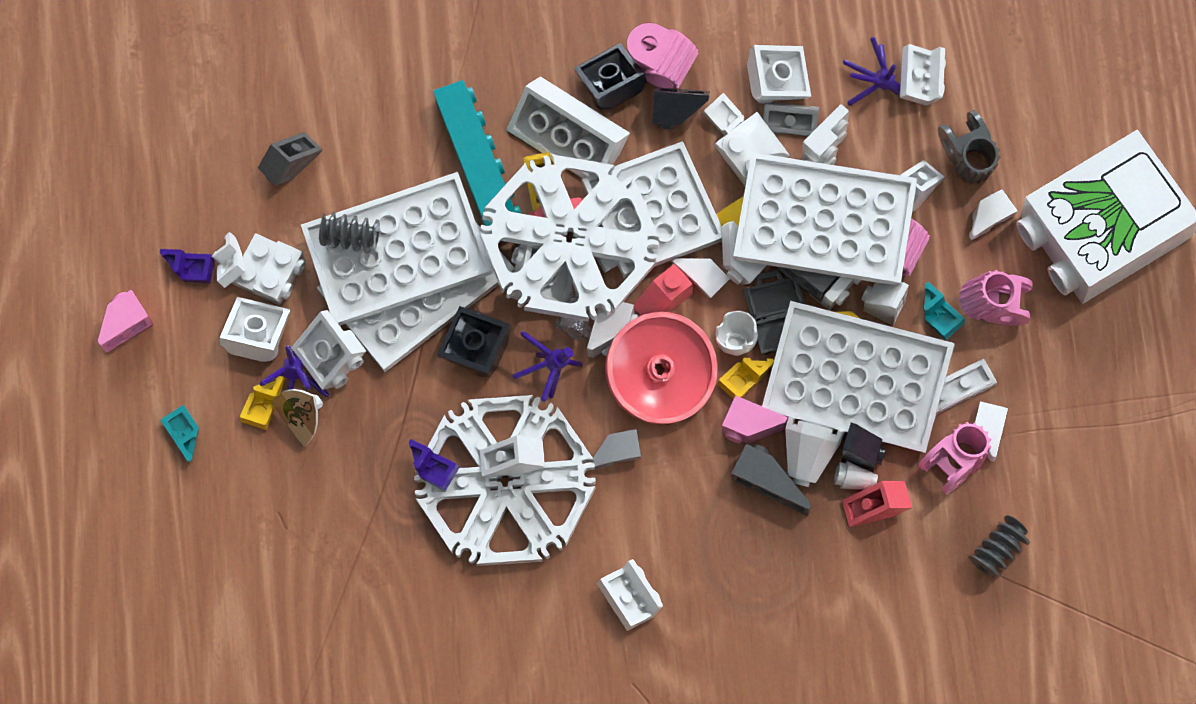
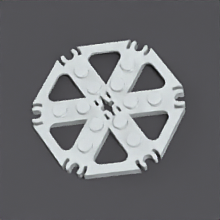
(554, 249)
(520, 502)

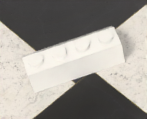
(564, 126)

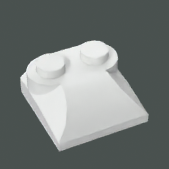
(778, 73)
(748, 137)
(254, 329)

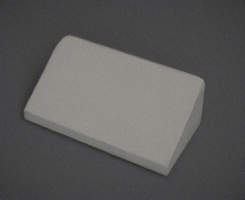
(791, 118)

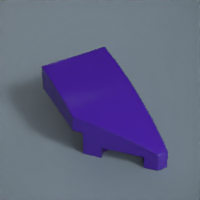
(189, 266)
(432, 466)

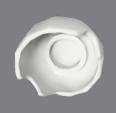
(737, 333)

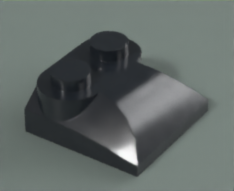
(611, 77)
(475, 342)

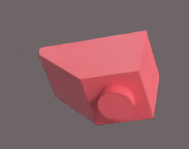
(665, 292)
(877, 503)

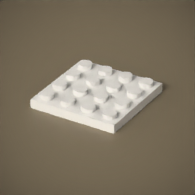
(674, 201)

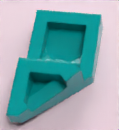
(940, 314)
(182, 430)

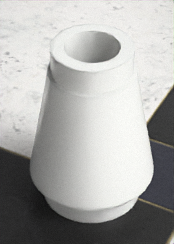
(854, 477)

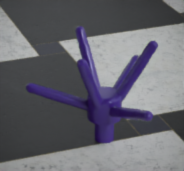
(882, 78)
(553, 361)
(293, 370)

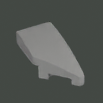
(618, 448)

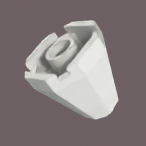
(809, 450)

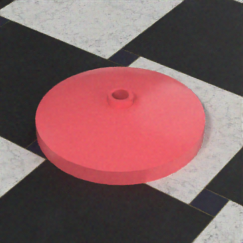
(686, 362)

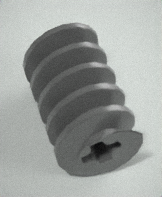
(349, 233)
(1000, 546)

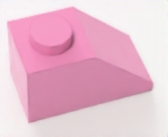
(122, 321)
(751, 422)

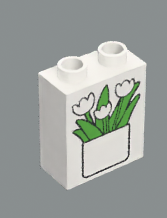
(1107, 218)

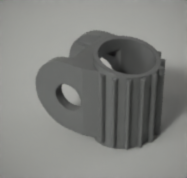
(977, 140)

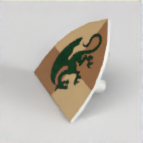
(299, 412)

